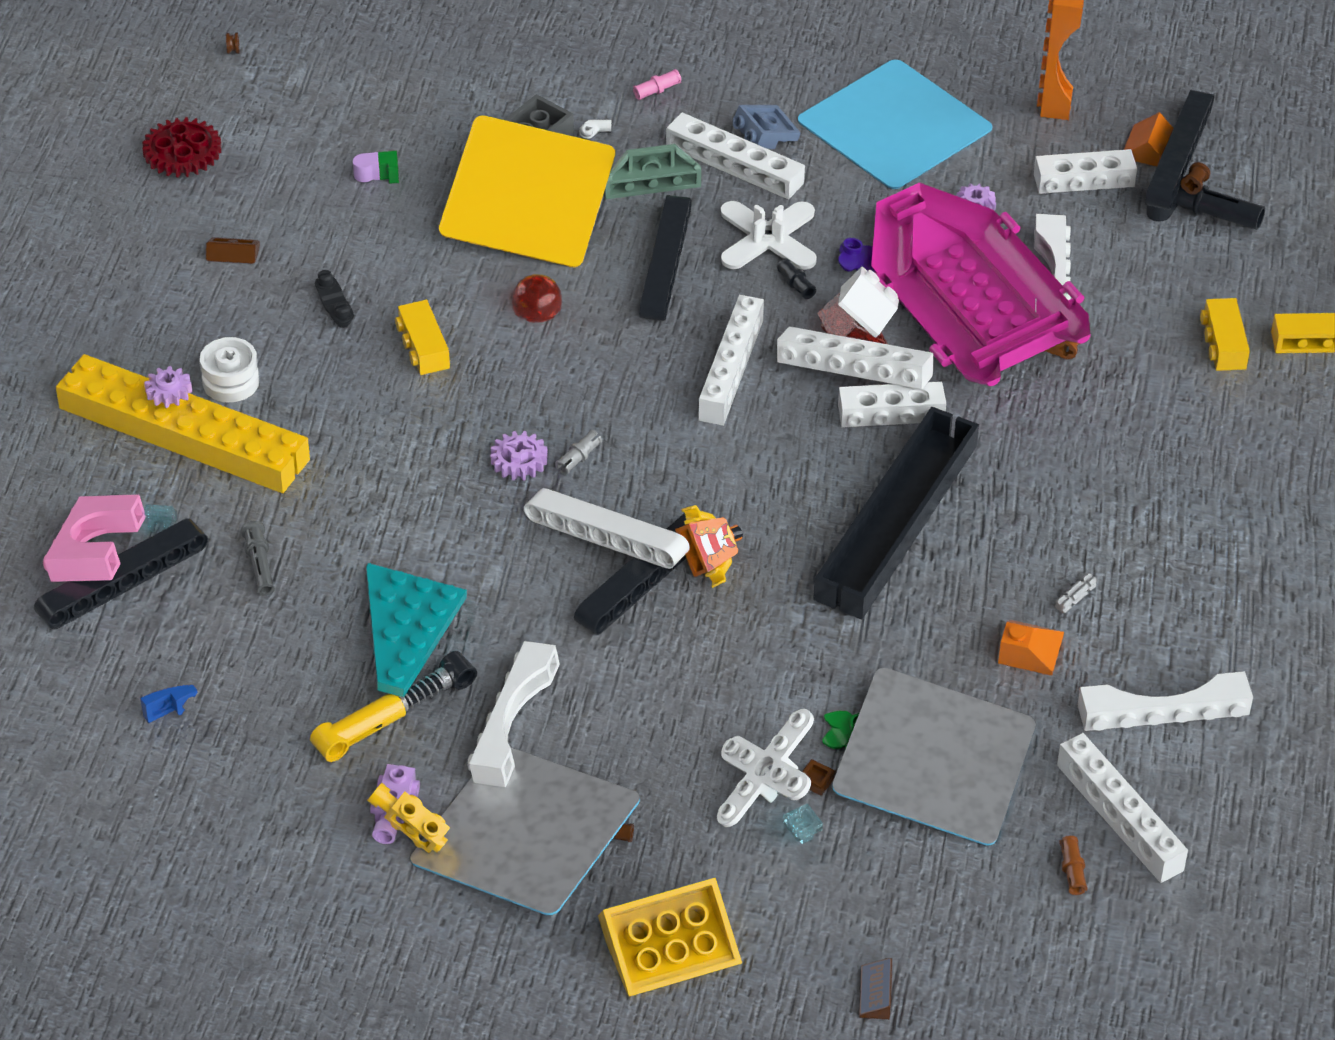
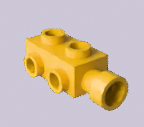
(415, 817)

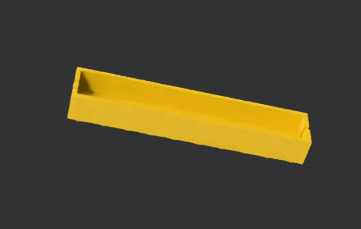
(192, 429)

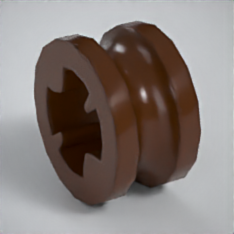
(232, 43)

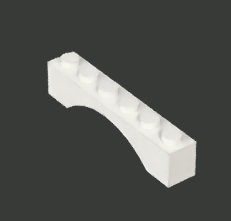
(1051, 244)
(532, 671)
(1109, 707)

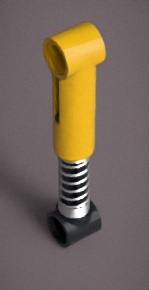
(336, 738)

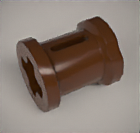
(1197, 175)

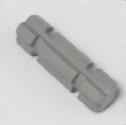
(1075, 593)

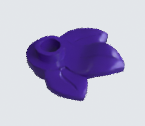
(855, 255)

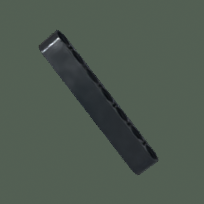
(665, 258)
(136, 566)
(622, 590)

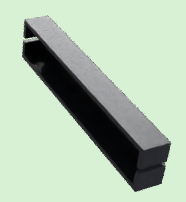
(895, 513)

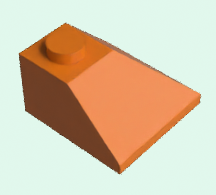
(1030, 647)

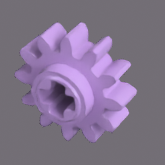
(168, 386)

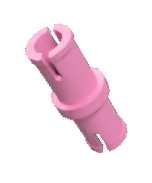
(657, 84)

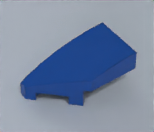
(166, 701)

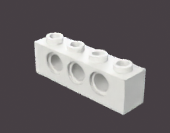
(1085, 171)
(888, 404)

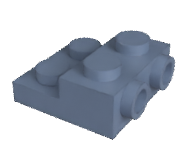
(765, 125)

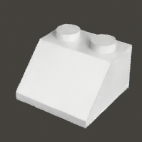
(868, 301)

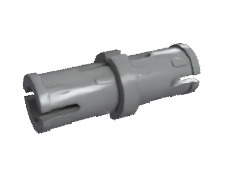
(578, 452)

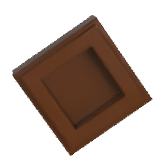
(820, 776)

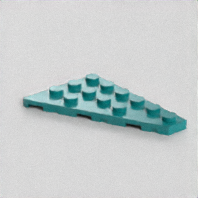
(407, 623)

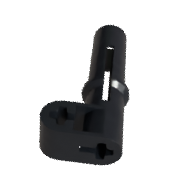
(1215, 205)

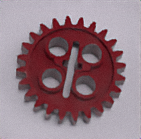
(181, 147)

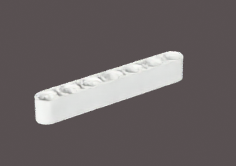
(606, 528)

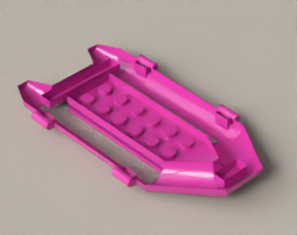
(971, 282)

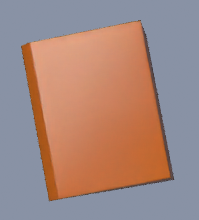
(1149, 139)

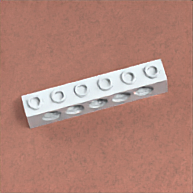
(736, 155)
(855, 357)
(731, 360)
(1122, 808)

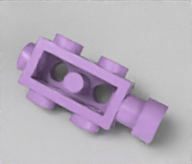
(397, 780)

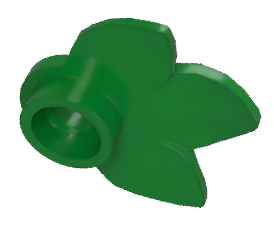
(842, 726)

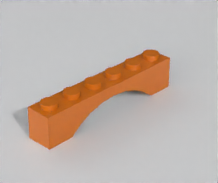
(1057, 90)

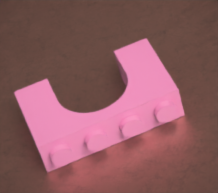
(78, 560)

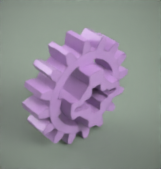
(519, 455)

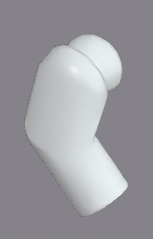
(592, 127)

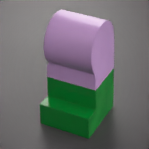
(376, 166)

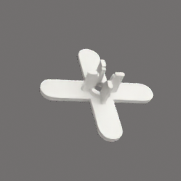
(757, 241)
(754, 761)

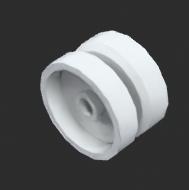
(229, 369)

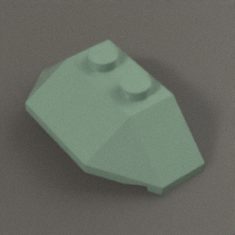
(652, 171)

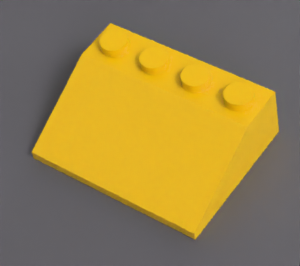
(670, 937)

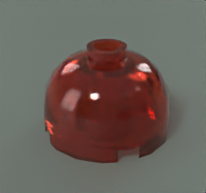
(537, 298)

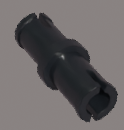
(796, 278)

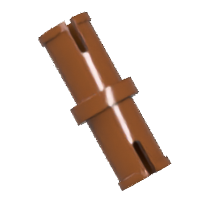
(1073, 865)

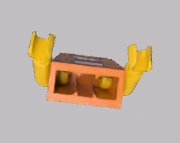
(710, 543)

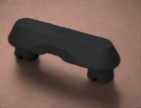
(333, 299)

